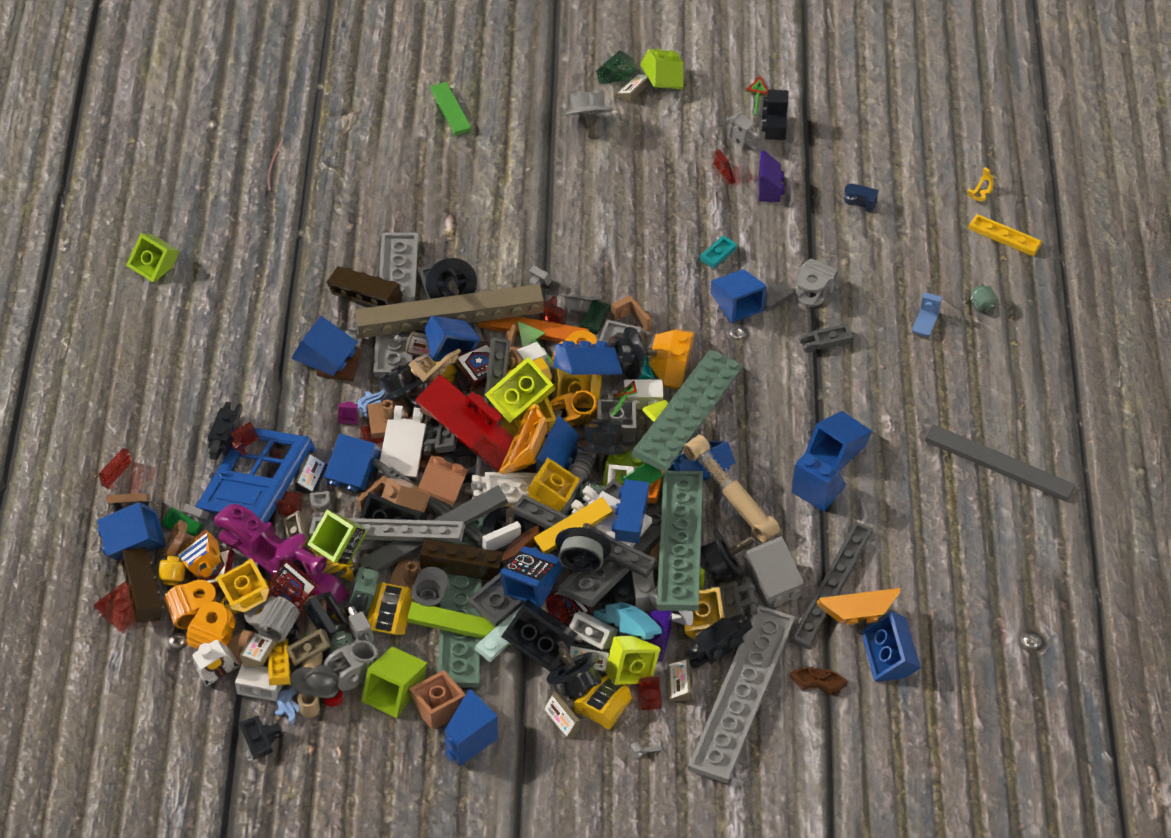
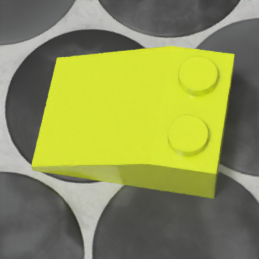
(520, 390)

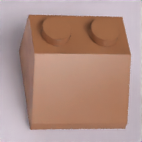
(443, 479)
(437, 699)

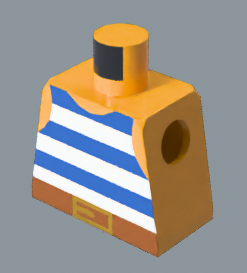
(201, 554)

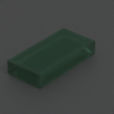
(596, 316)

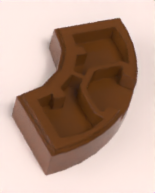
(525, 539)
(818, 678)

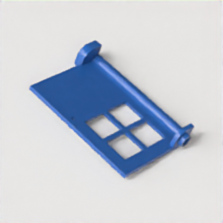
(253, 491)

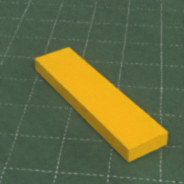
(1005, 235)
(591, 514)
(279, 664)

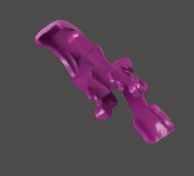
(270, 551)

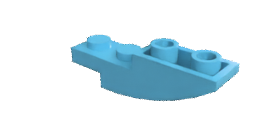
(629, 619)

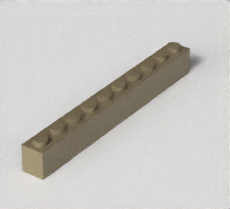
(465, 307)

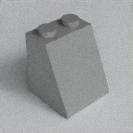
(773, 573)

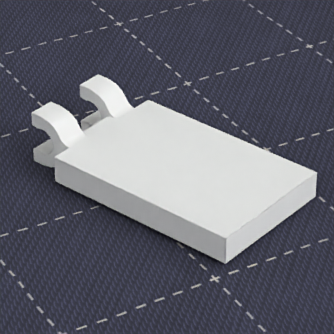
(404, 443)
(512, 484)
(606, 525)

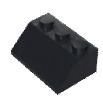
(380, 508)
(538, 635)

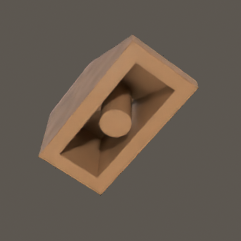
(405, 494)

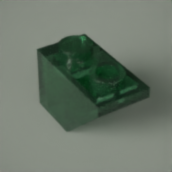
(617, 68)

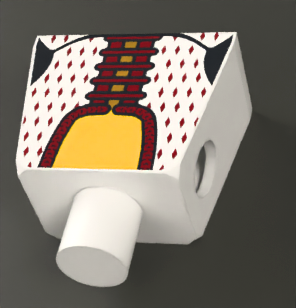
(214, 661)

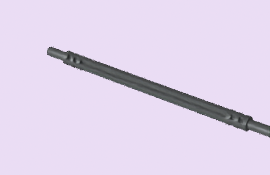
(433, 504)

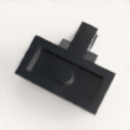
(259, 736)

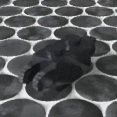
(225, 423)
(718, 640)

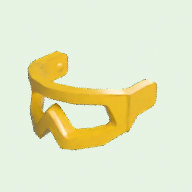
(986, 176)

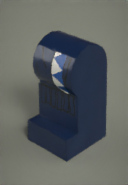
(861, 196)

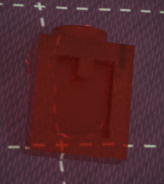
(553, 313)
(243, 437)
(289, 503)
(650, 693)

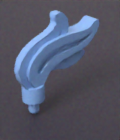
(369, 398)
(286, 705)

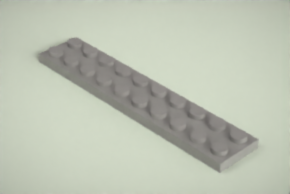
(397, 264)
(741, 695)

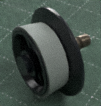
(582, 548)

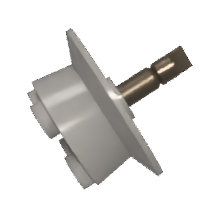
(588, 105)

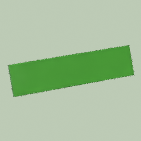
(450, 108)

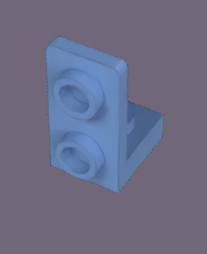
(927, 315)

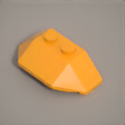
(672, 356)
(526, 441)
(858, 606)

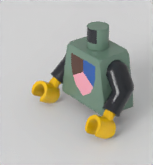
(362, 590)

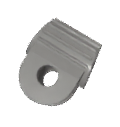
(815, 278)
(276, 614)
(355, 662)

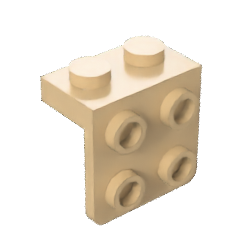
(427, 369)

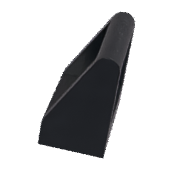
(319, 616)

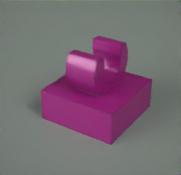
(348, 413)

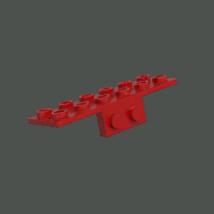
(464, 416)

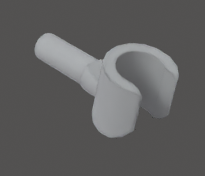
(637, 750)

